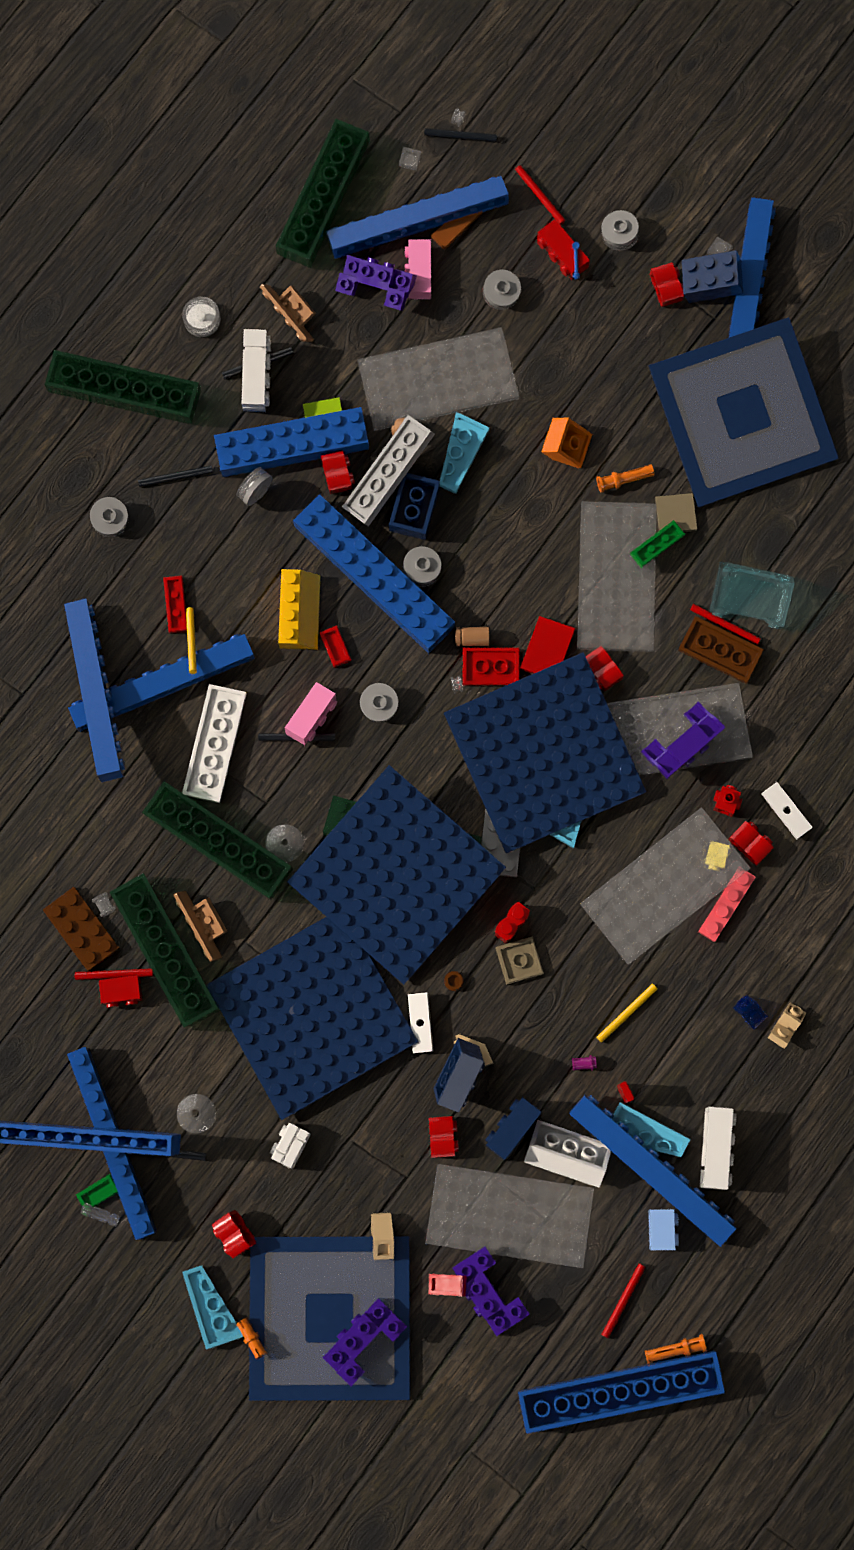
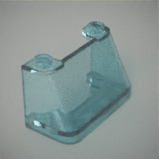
(752, 593)

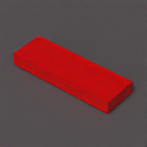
(175, 604)

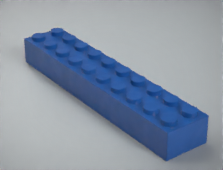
(374, 573)
(620, 1391)

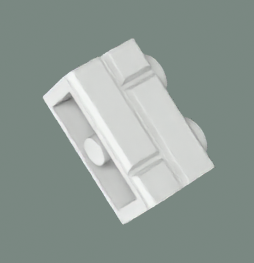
(290, 1146)

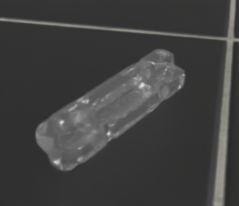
(100, 1214)

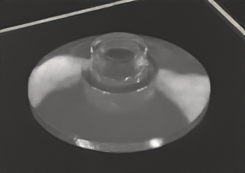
(292, 849)
(206, 1115)

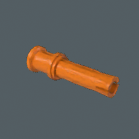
(616, 480)
(685, 1347)

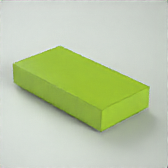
(322, 407)

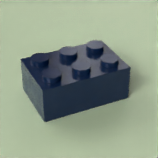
(712, 276)
(414, 506)
(459, 1075)
(512, 1128)

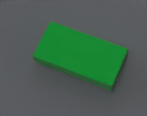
(98, 1191)

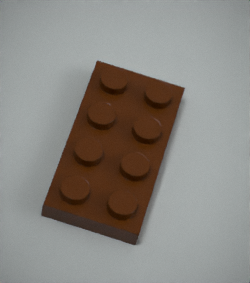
(720, 649)
(81, 929)

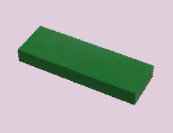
(657, 544)

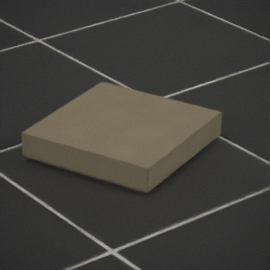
(676, 508)
(519, 960)

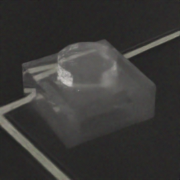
(410, 158)
(719, 246)

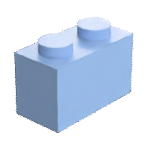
(662, 1229)

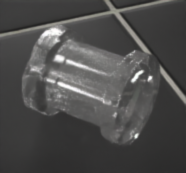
(104, 904)

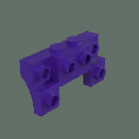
(385, 277)
(688, 745)
(485, 1296)
(363, 1331)

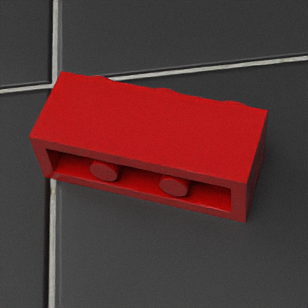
(560, 249)

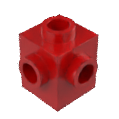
(724, 806)

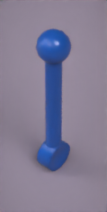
(575, 246)

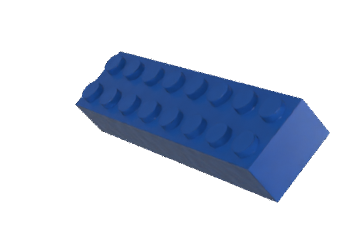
(291, 441)

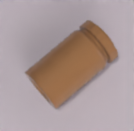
(472, 636)

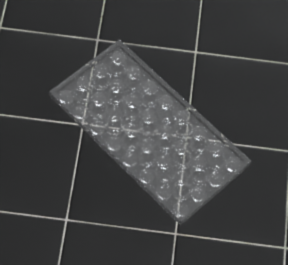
(438, 378)
(613, 589)
(664, 719)
(665, 886)
(510, 1215)

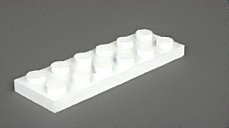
(214, 743)

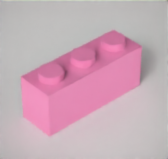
(419, 264)
(311, 714)

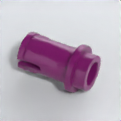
(584, 1063)

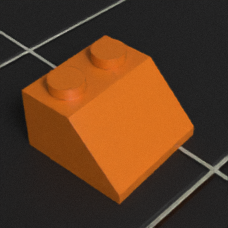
(567, 442)

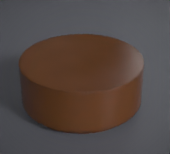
(453, 981)

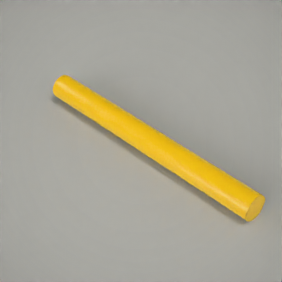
(191, 640)
(626, 1013)

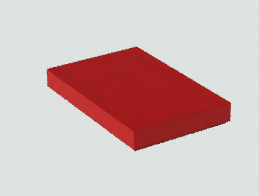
(547, 645)
(490, 666)

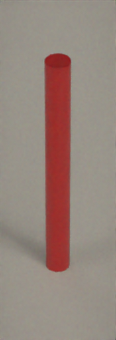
(541, 196)
(725, 624)
(113, 974)
(623, 1301)

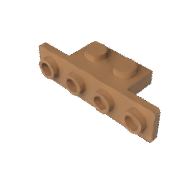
(293, 308)
(204, 922)

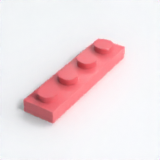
(725, 906)

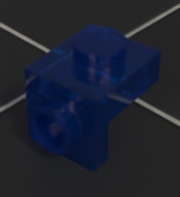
(750, 1011)

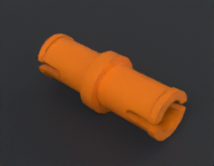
(251, 1338)

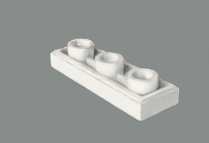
(778, 801)
(418, 1011)

